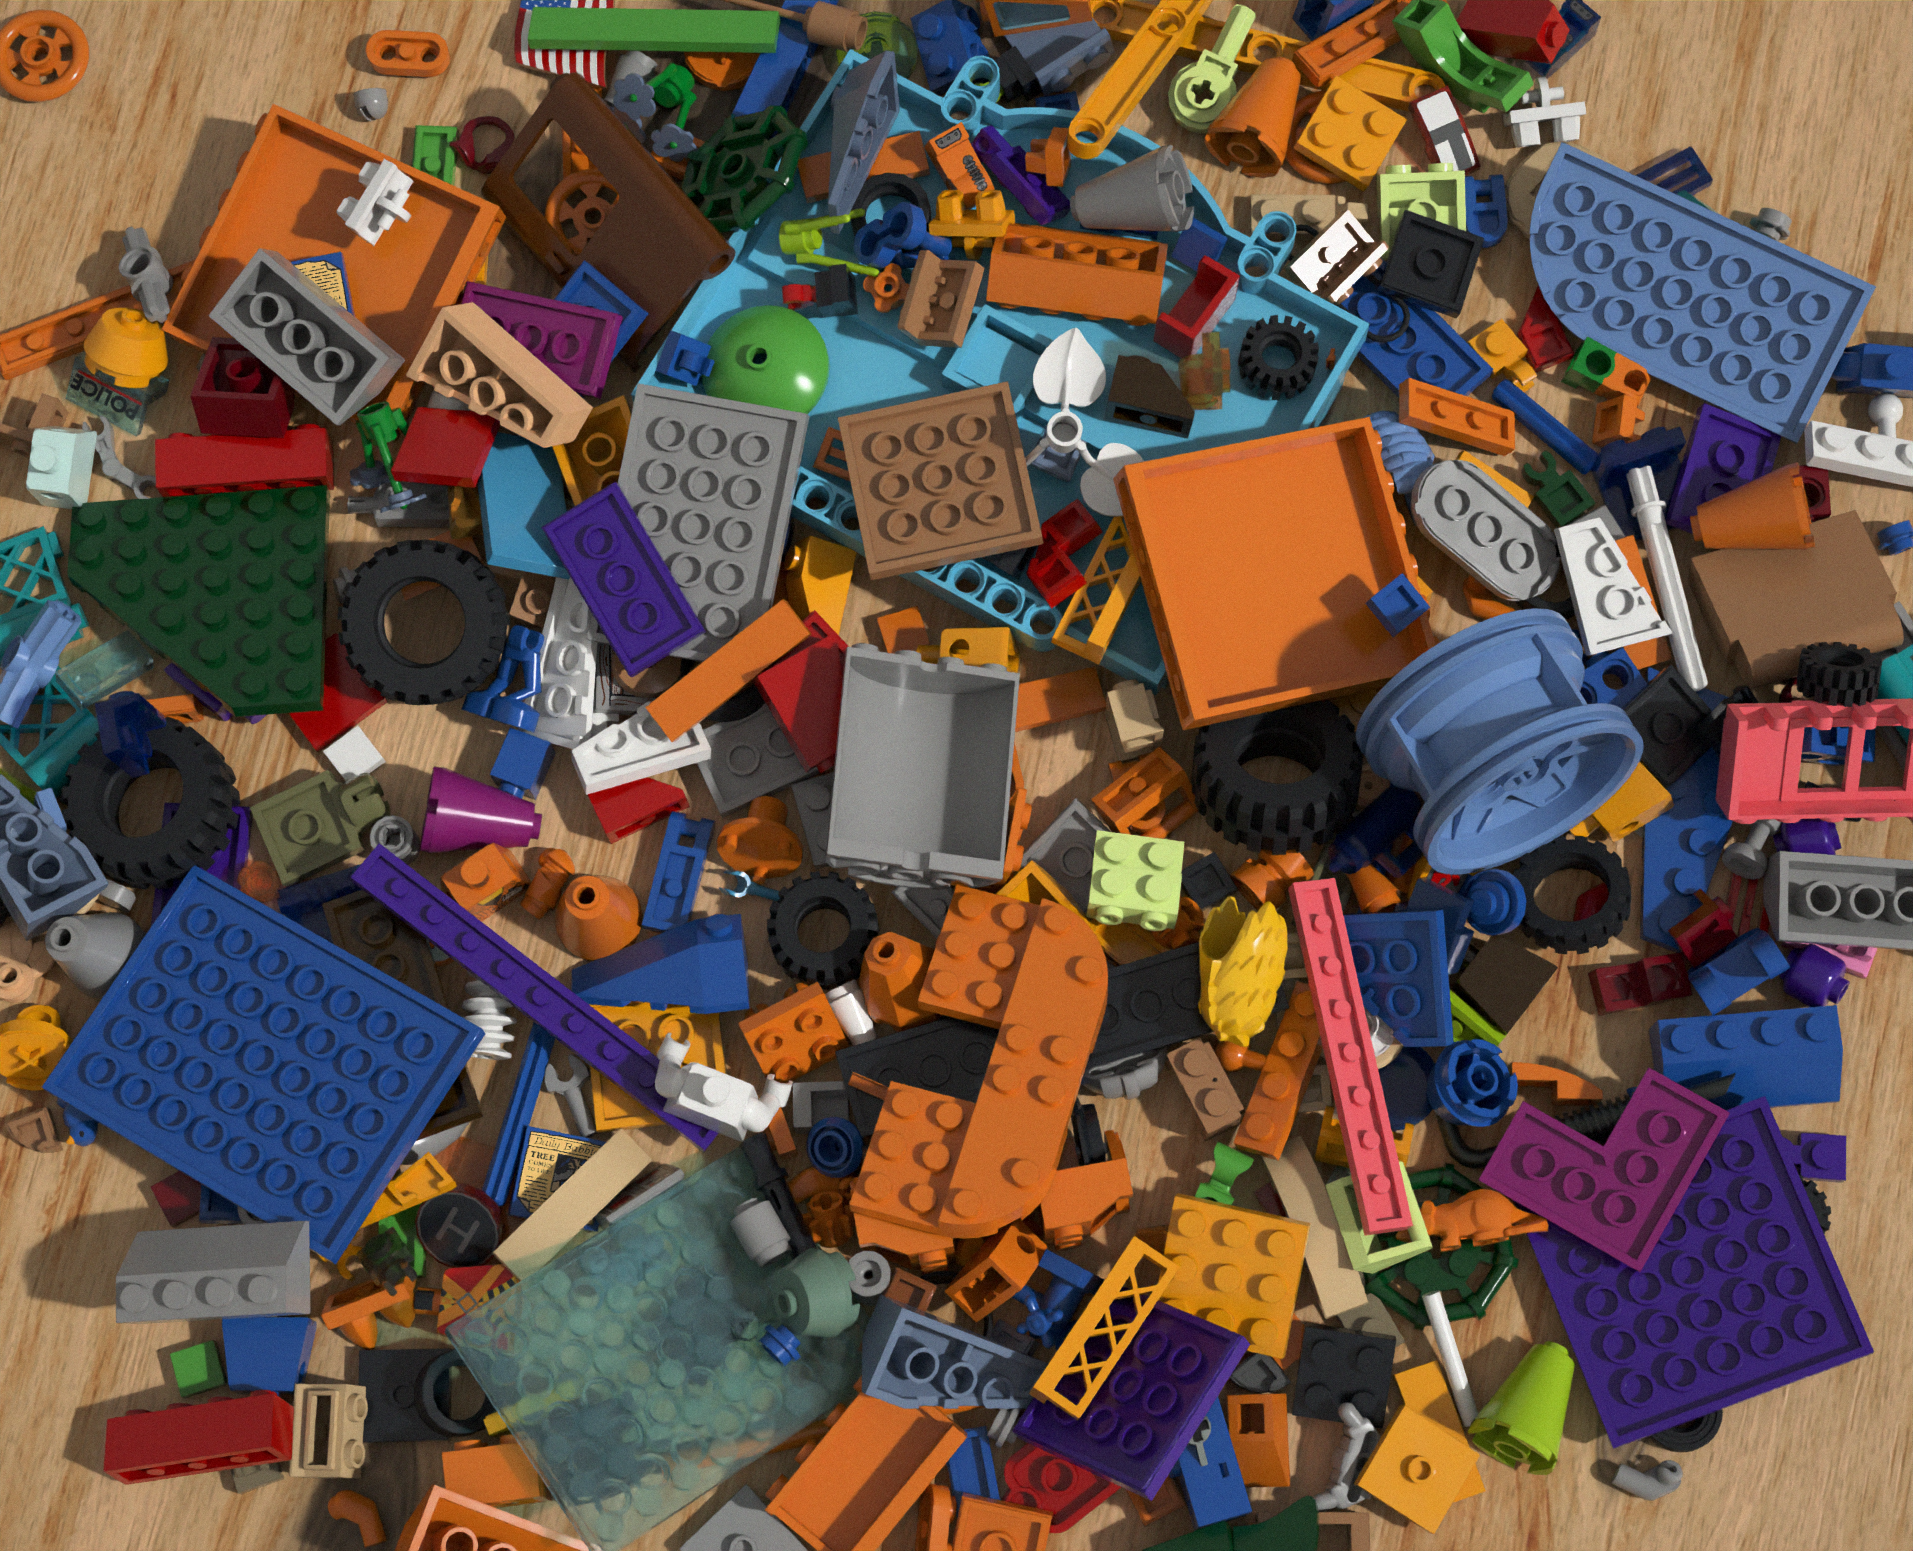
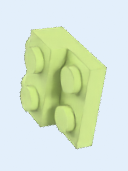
(1432, 194)
(1135, 880)

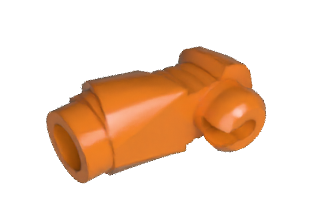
(547, 882)

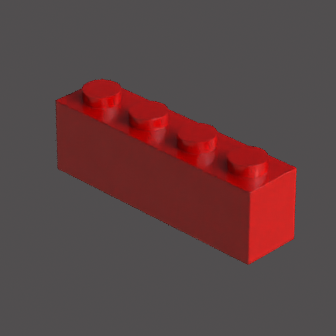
(243, 463)
(199, 1438)

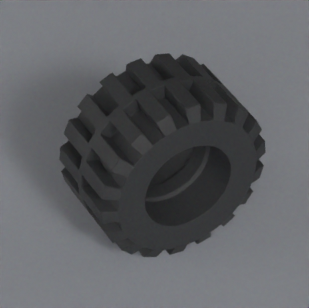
(817, 894)

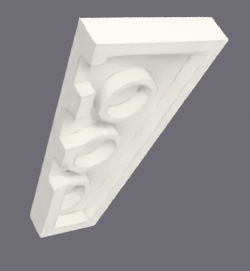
(566, 670)

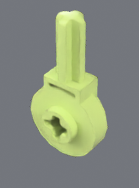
(1212, 73)

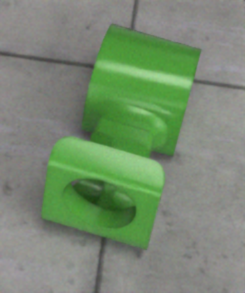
(1228, 1166)

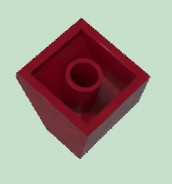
(240, 393)

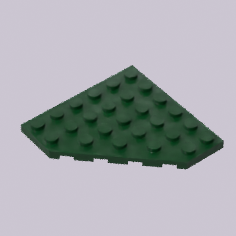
(218, 587)

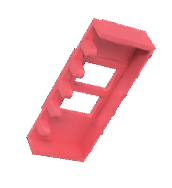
(1764, 758)

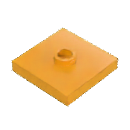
(1417, 1469)

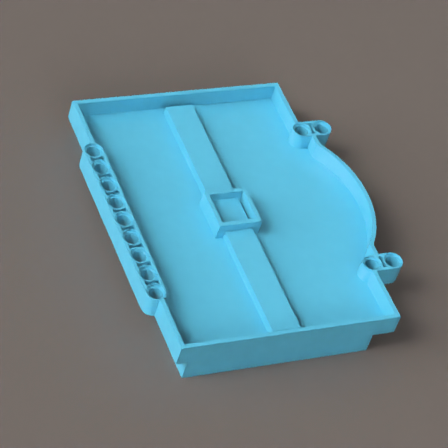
(882, 367)

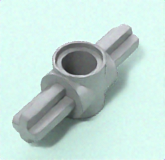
(146, 274)

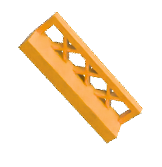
(1116, 606)
(1085, 1326)

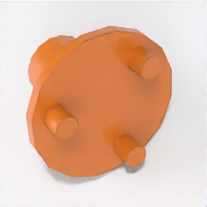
(761, 841)

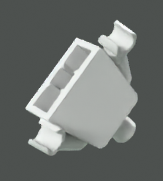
(714, 1097)

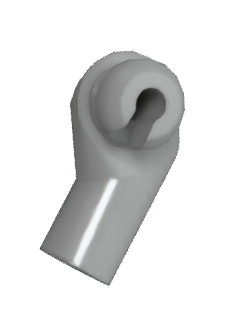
(1651, 1483)

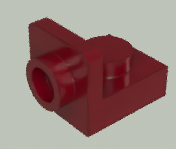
(1704, 930)

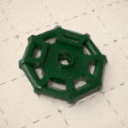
(744, 171)
(1450, 1269)

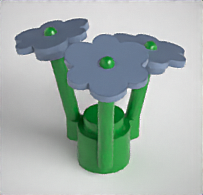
(638, 99)
(379, 424)

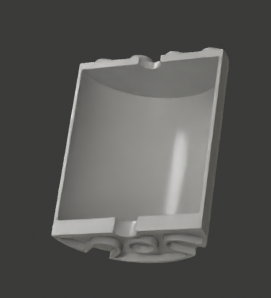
(922, 770)

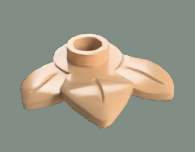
(20, 959)

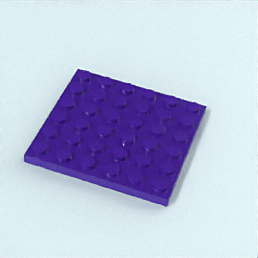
(1726, 1302)

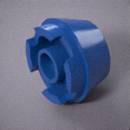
(1471, 1084)

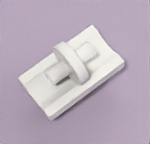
(1564, 117)
(380, 202)

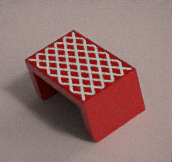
(1197, 309)

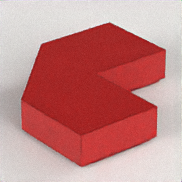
(1543, 336)
(1062, 535)

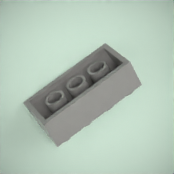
(305, 336)
(1840, 900)
(215, 1273)

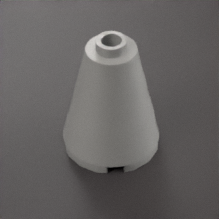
(1138, 195)
(93, 948)

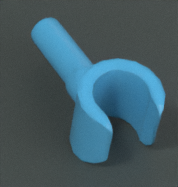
(745, 887)

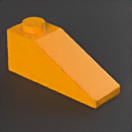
(819, 578)

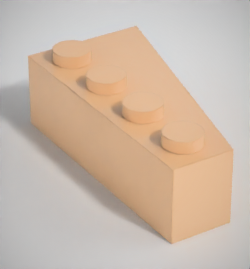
(497, 376)

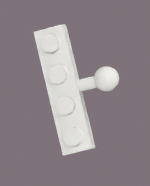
(1862, 452)

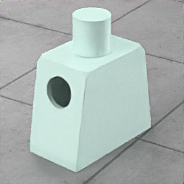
(61, 466)

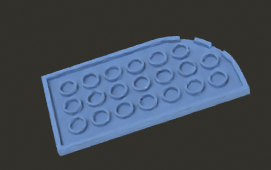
(1691, 292)

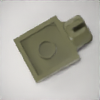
(318, 823)

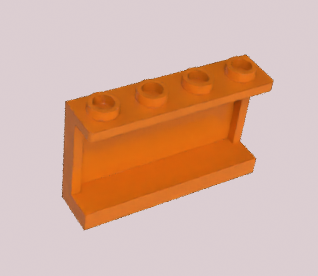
(863, 1472)

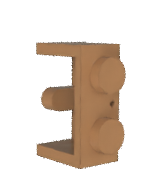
(1206, 1087)

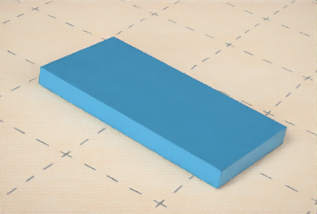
(518, 496)

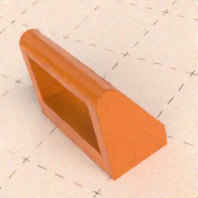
(1143, 789)

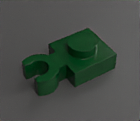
(1560, 496)

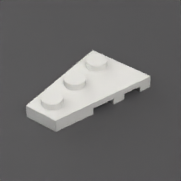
(1604, 592)
(634, 752)

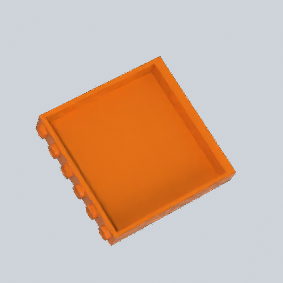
(289, 205)
(1266, 567)

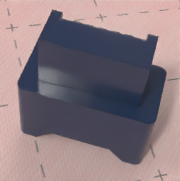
(1456, 908)

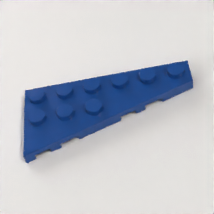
(1682, 844)

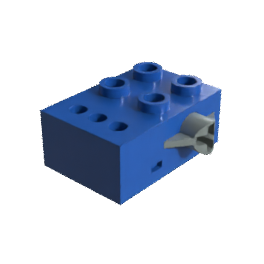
(1211, 1474)

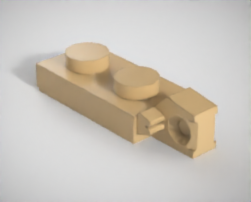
(1308, 210)

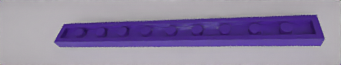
(521, 983)

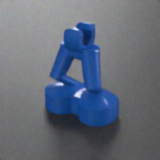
(903, 228)
(521, 647)

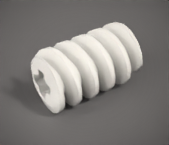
(489, 1014)

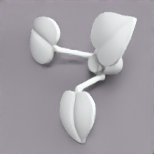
(1076, 376)

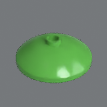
(794, 366)

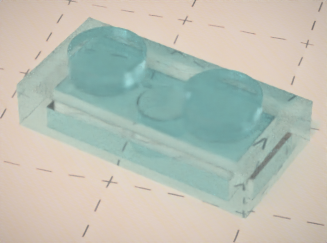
(104, 669)

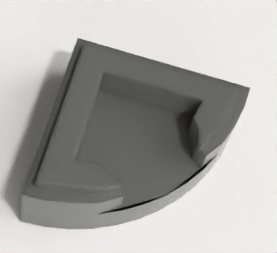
(1259, 1375)

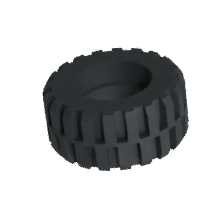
(365, 612)
(1272, 813)
(190, 835)

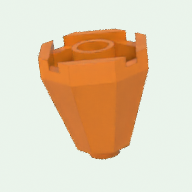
(893, 980)

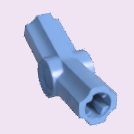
(33, 659)

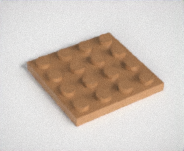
(940, 481)

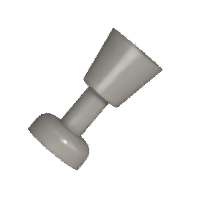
(1746, 858)
(867, 1264)

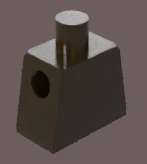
(1501, 980)

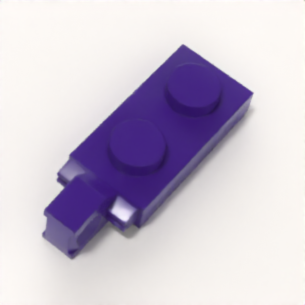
(1030, 188)

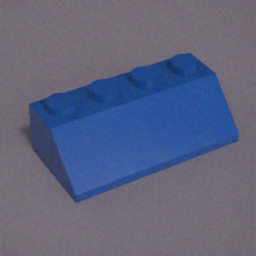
(1775, 1054)

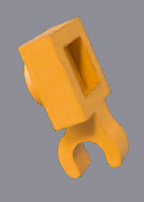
(1504, 354)

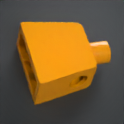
(975, 647)
(1630, 808)

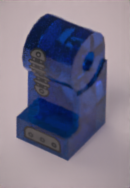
(1583, 27)

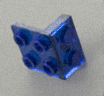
(1654, 449)

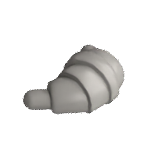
(1126, 1076)
(1348, 1460)

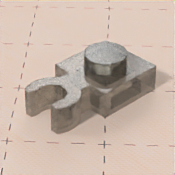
(387, 1260)

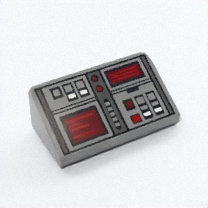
(639, 1193)

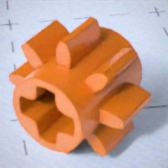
(1188, 923)
(829, 1219)

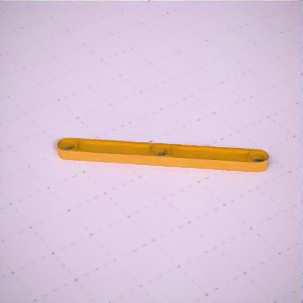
(1132, 75)
(1382, 80)

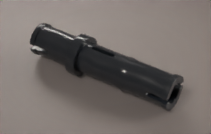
(774, 1187)

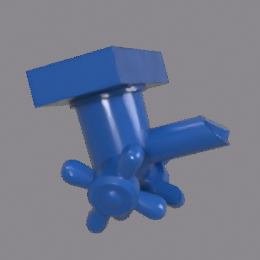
(1052, 1311)

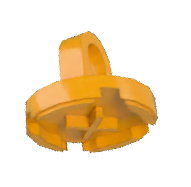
(32, 1047)

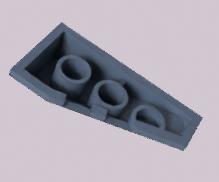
(861, 122)
(41, 866)
(933, 1362)

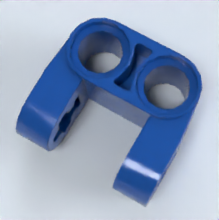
(1737, 969)

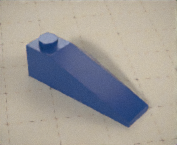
(689, 965)

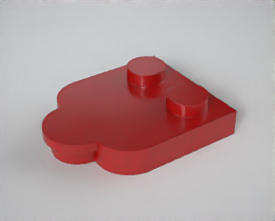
(1055, 1486)

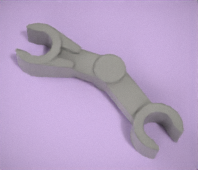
(112, 467)

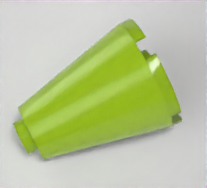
(1528, 1411)

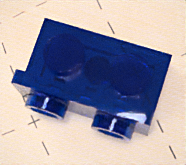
(123, 729)

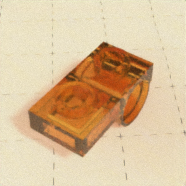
(1206, 374)

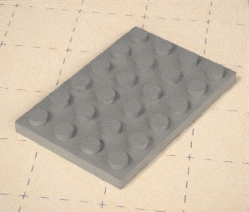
(716, 500)

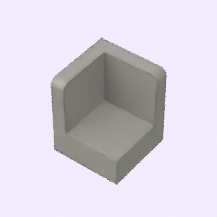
(818, 1101)

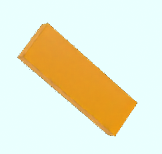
(1427, 1394)

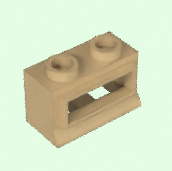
(1133, 720)
(346, 1430)

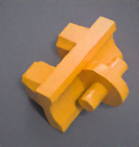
(971, 228)

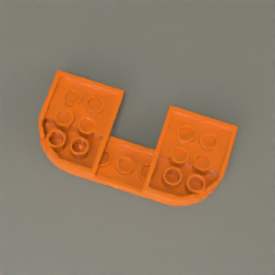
(988, 1162)

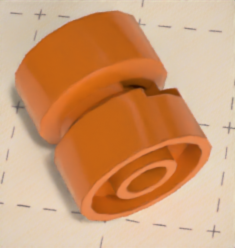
(1270, 877)

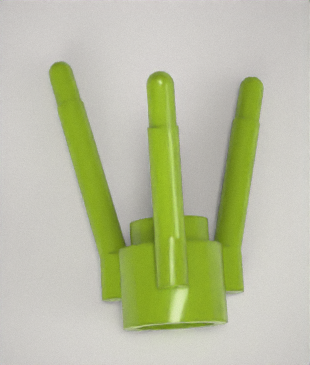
(805, 236)

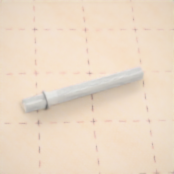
(1666, 576)

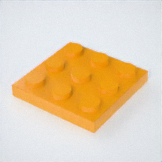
(649, 1027)
(1236, 1269)

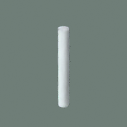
(1450, 1357)

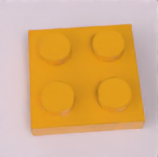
(1349, 133)

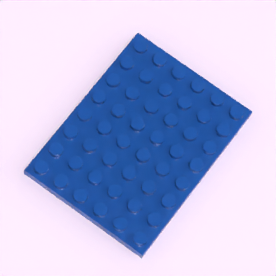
(264, 1061)

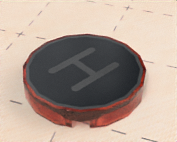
(460, 1227)

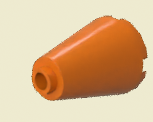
(1257, 120)
(1757, 515)
(598, 917)

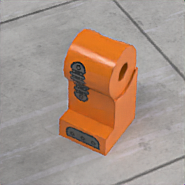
(958, 164)

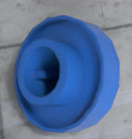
(1497, 902)

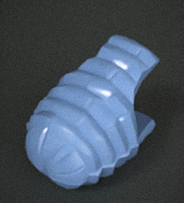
(1403, 452)

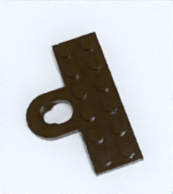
(392, 946)

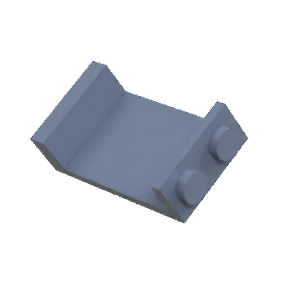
(1063, 52)

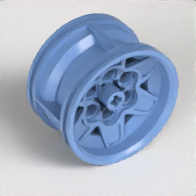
(1498, 741)

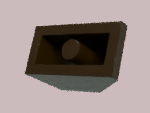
(1147, 398)

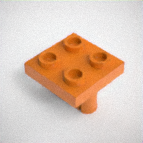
(794, 1033)

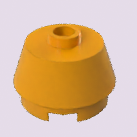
(126, 347)

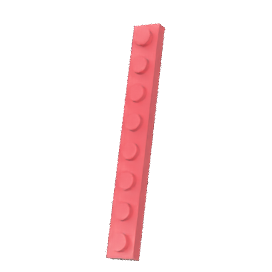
(1350, 1057)

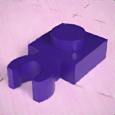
(1819, 1156)

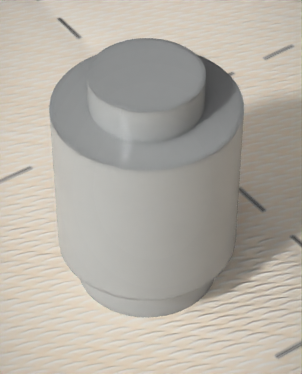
(761, 1232)

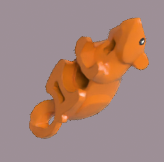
(1478, 1216)

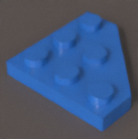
(1404, 973)

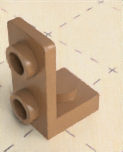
(46, 413)

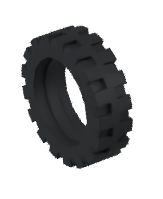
(1584, 933)

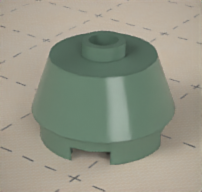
(815, 1294)

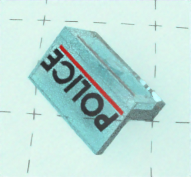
(118, 404)

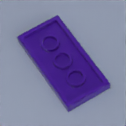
(623, 579)

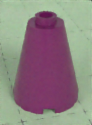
(471, 815)

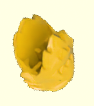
(1240, 969)

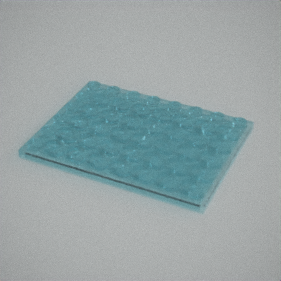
(642, 1361)

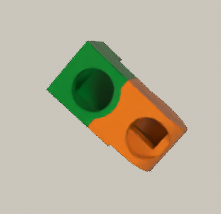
(1606, 372)

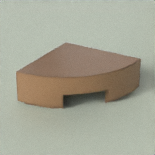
(36, 1131)

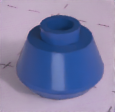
(835, 1147)

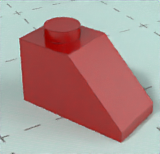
(636, 806)

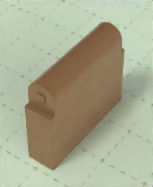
(1782, 600)

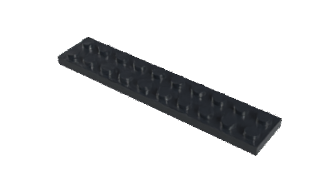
(1146, 1009)

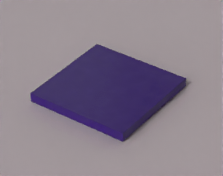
(1146, 1402)

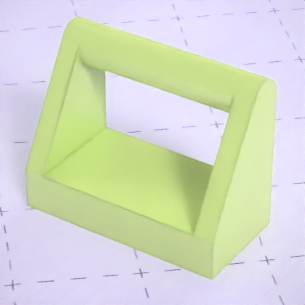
(1366, 1250)

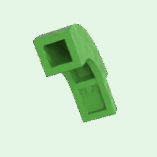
(1444, 49)

